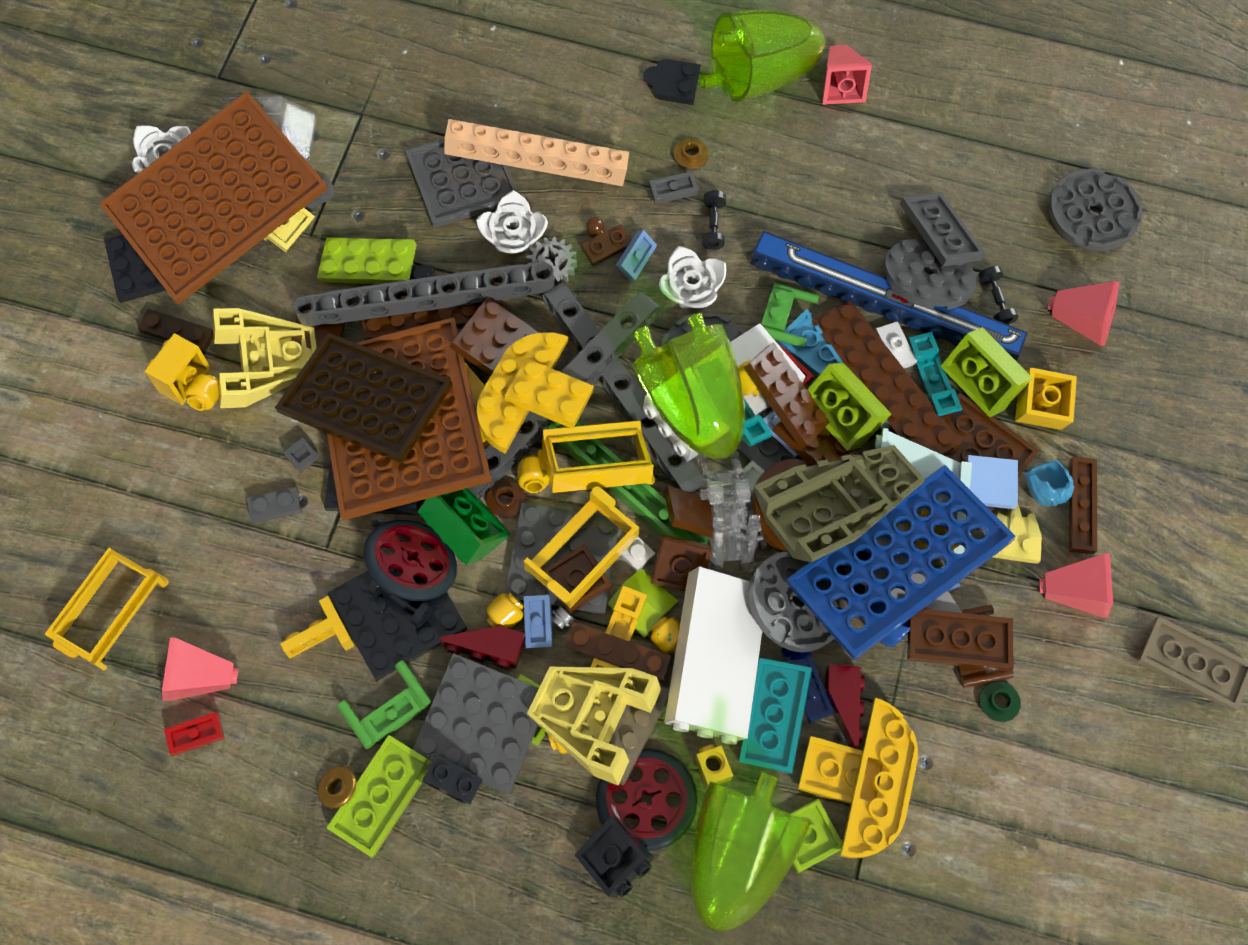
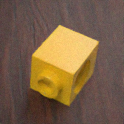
(720, 776)

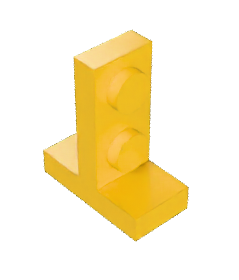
(318, 632)

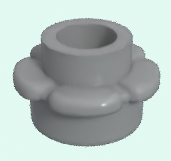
(562, 618)

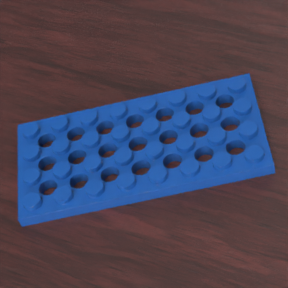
(917, 596)

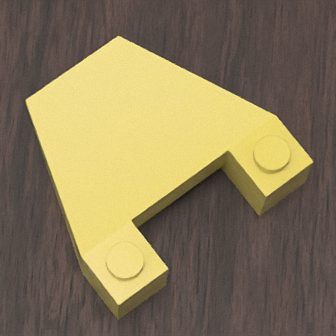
(266, 354)
(584, 708)

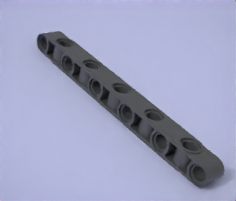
(424, 294)
(606, 344)
(630, 400)

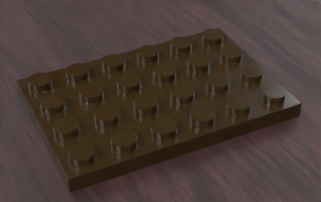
(364, 397)

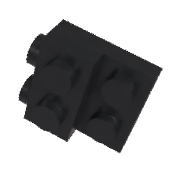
(615, 858)

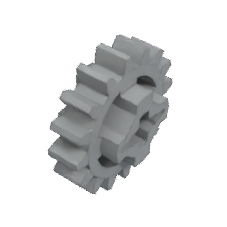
(561, 255)

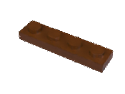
(1083, 505)
(617, 651)

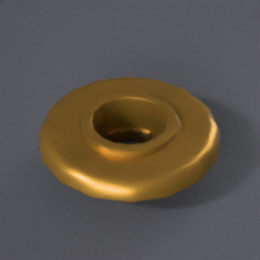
(691, 161)
(328, 784)

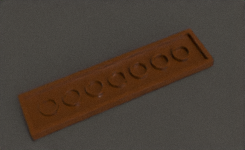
(886, 379)

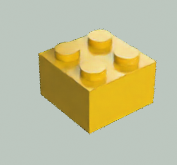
(176, 367)
(1047, 400)

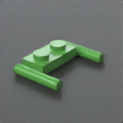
(779, 310)
(391, 714)

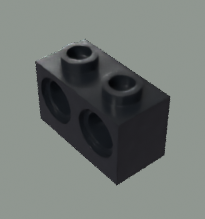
(449, 779)

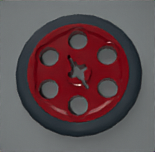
(404, 586)
(677, 819)

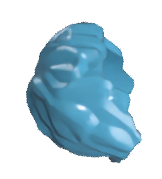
(1050, 483)

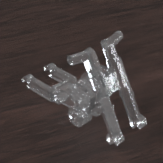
(728, 497)

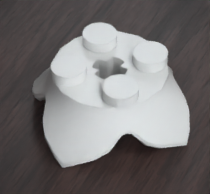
(152, 143)
(512, 212)
(704, 275)

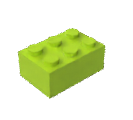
(986, 372)
(848, 406)

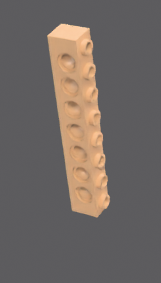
(535, 152)

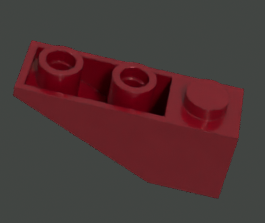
(491, 644)
(843, 689)

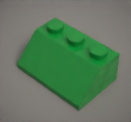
(464, 524)

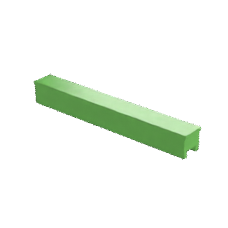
(638, 498)

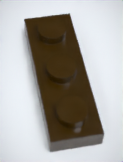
(164, 326)

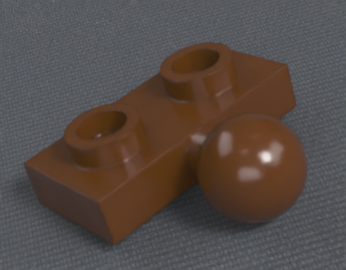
(605, 243)

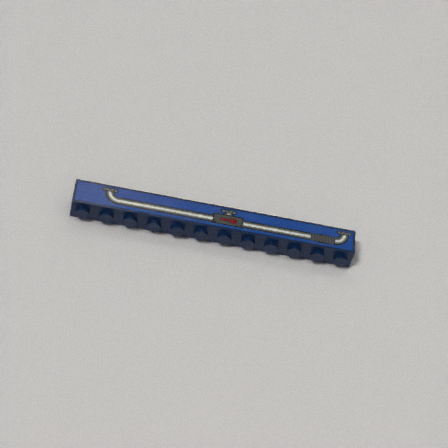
(874, 294)

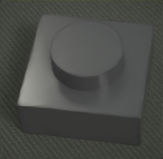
(301, 455)

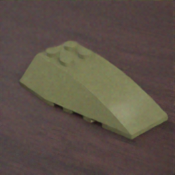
(834, 501)

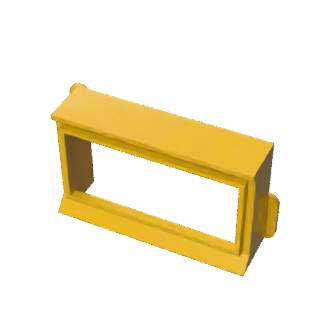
(596, 475)
(605, 505)
(83, 596)

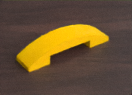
(624, 619)

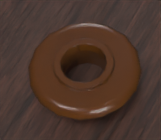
(509, 509)

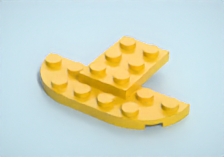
(528, 383)
(870, 780)

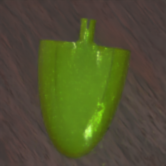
(761, 51)
(695, 387)
(741, 853)

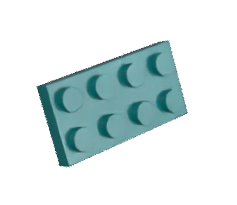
(776, 715)

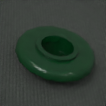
(991, 709)

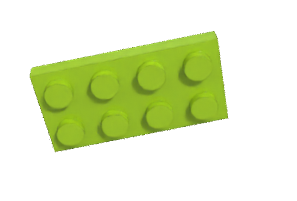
(366, 260)
(379, 797)

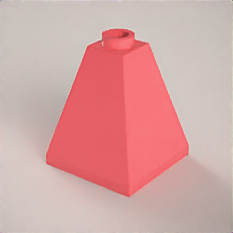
(846, 76)
(1087, 309)
(1081, 585)
(194, 672)

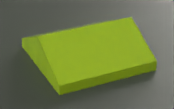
(657, 604)

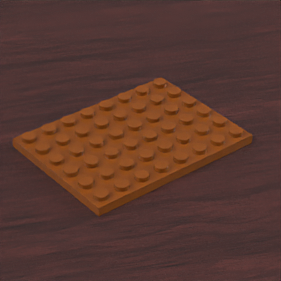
(213, 197)
(447, 453)

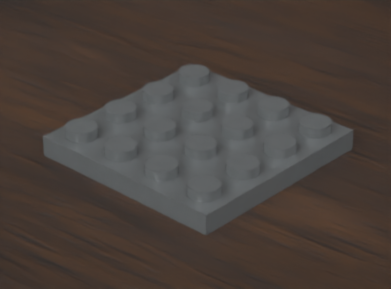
(455, 185)
(536, 529)
(480, 722)

